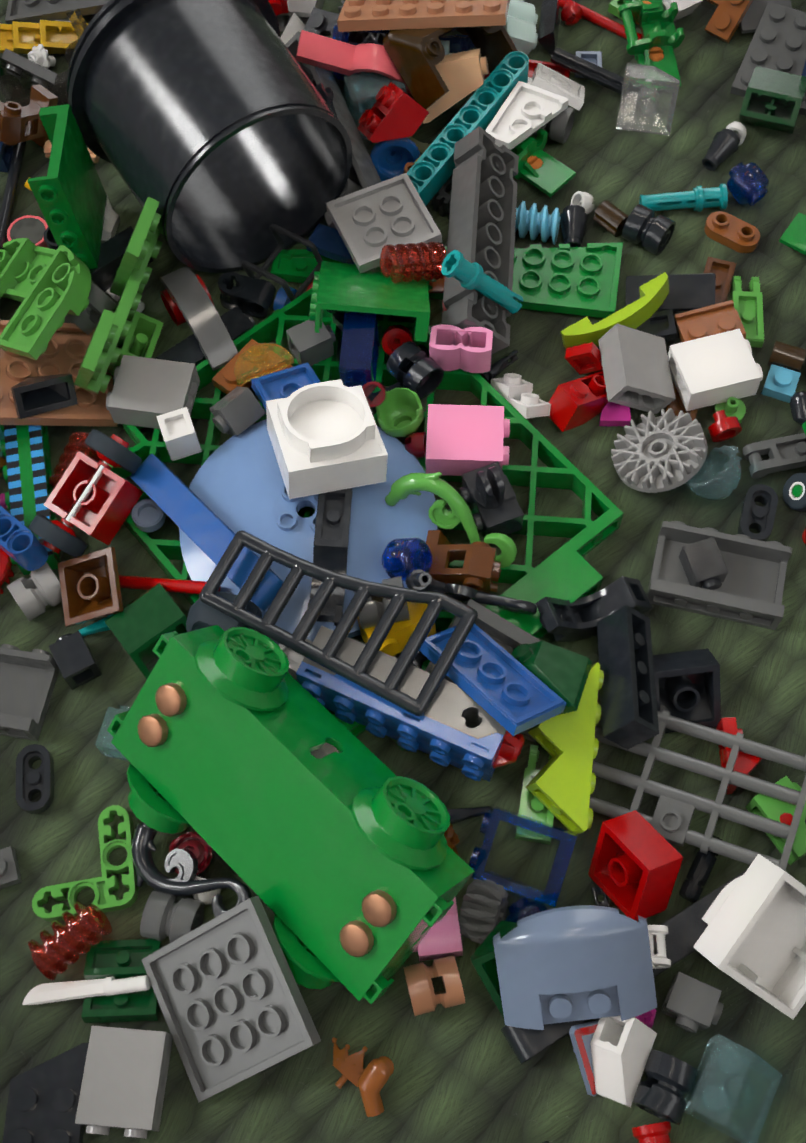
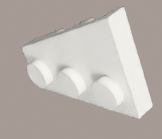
(524, 113)

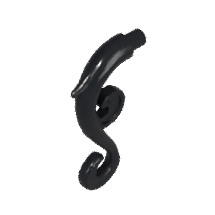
(422, 580)
(188, 866)

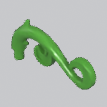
(445, 519)

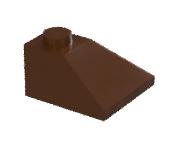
(90, 587)

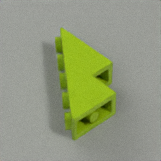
(570, 739)

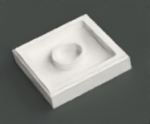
(558, 84)

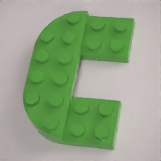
(129, 285)
(48, 286)

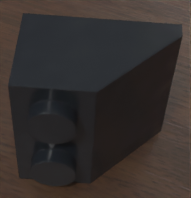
(689, 686)

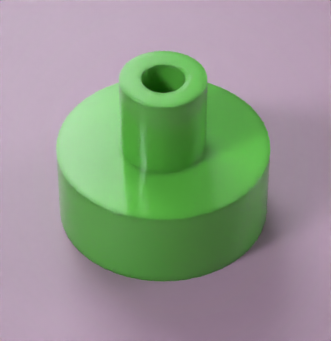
(732, 407)

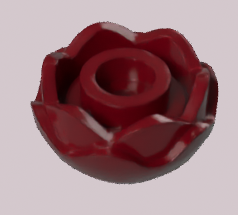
(194, 843)

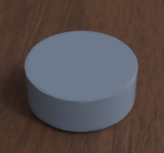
(148, 515)

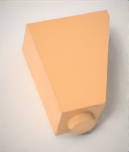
(462, 74)

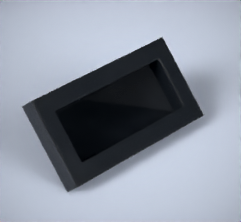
(43, 394)

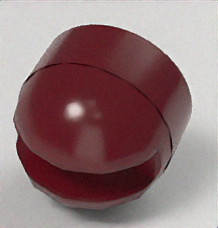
(369, 387)
(416, 444)

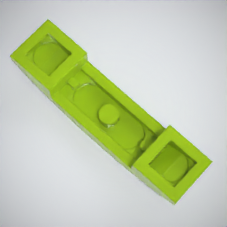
(632, 316)

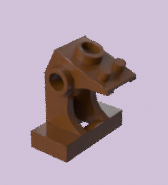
(14, 117)
(478, 568)

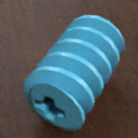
(537, 222)

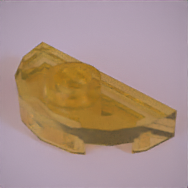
(261, 360)

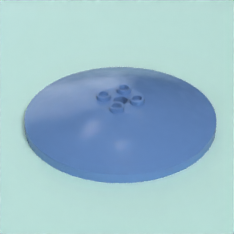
(249, 495)

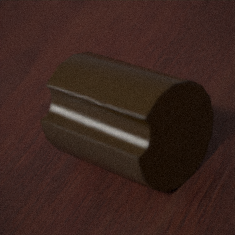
(610, 218)
(787, 356)

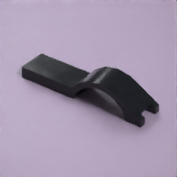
(331, 546)

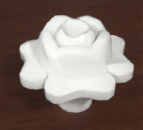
(40, 56)

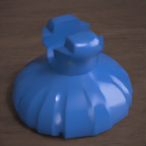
(392, 155)

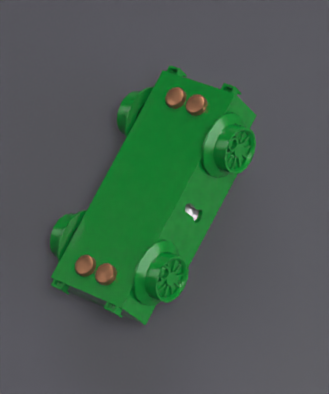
(290, 805)

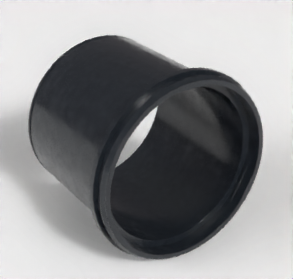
(209, 122)

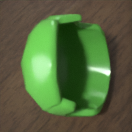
(400, 412)

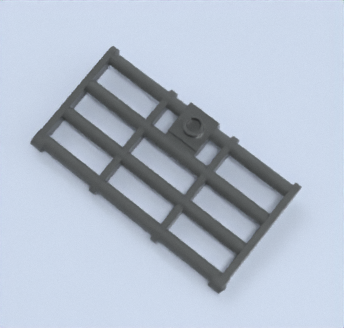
(677, 806)

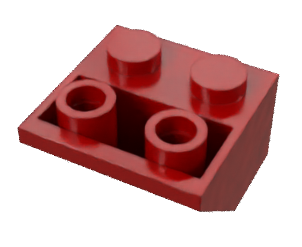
(392, 116)

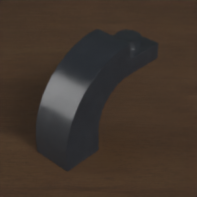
(579, 619)

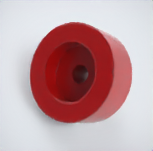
(395, 337)
(724, 427)

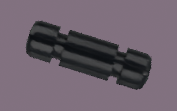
(698, 875)

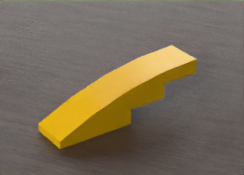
(22, 36)

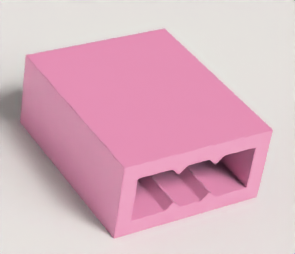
(465, 438)

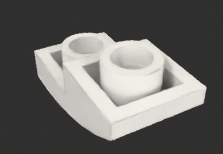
(520, 395)

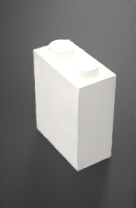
(714, 369)

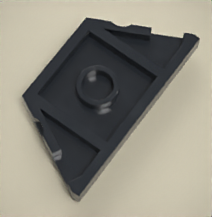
(46, 1101)

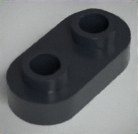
(756, 516)
(34, 781)

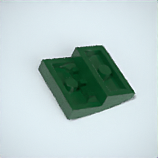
(120, 960)

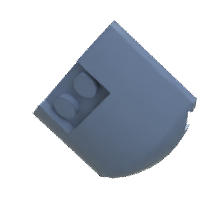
(574, 967)

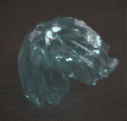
(718, 474)

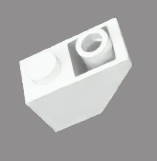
(620, 1057)

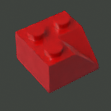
(635, 865)

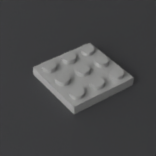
(382, 216)

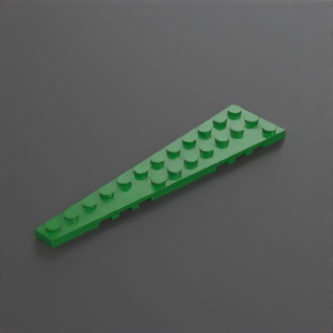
(547, 278)

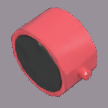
(28, 227)

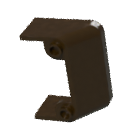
(420, 50)

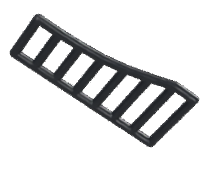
(327, 657)

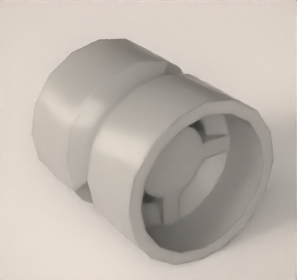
(36, 592)

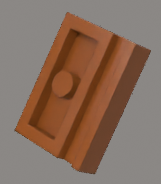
(708, 321)

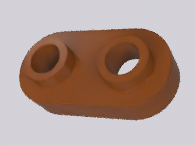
(732, 232)

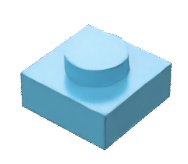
(780, 383)

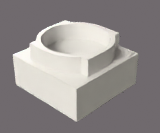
(326, 439)
(761, 935)

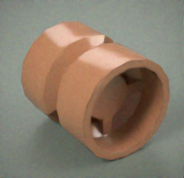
(421, 987)

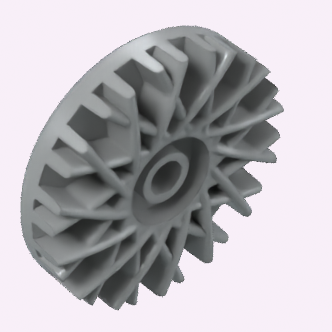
(660, 451)

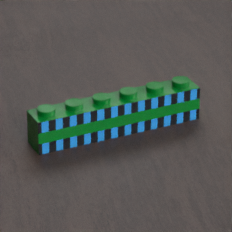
(28, 478)

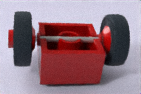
(90, 497)

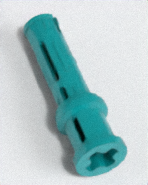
(696, 199)
(473, 277)

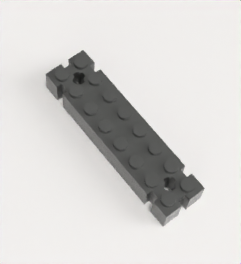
(482, 230)

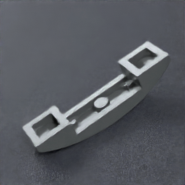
(201, 316)

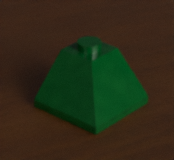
(557, 668)

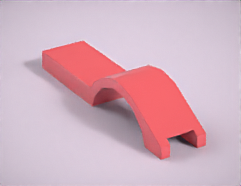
(345, 57)

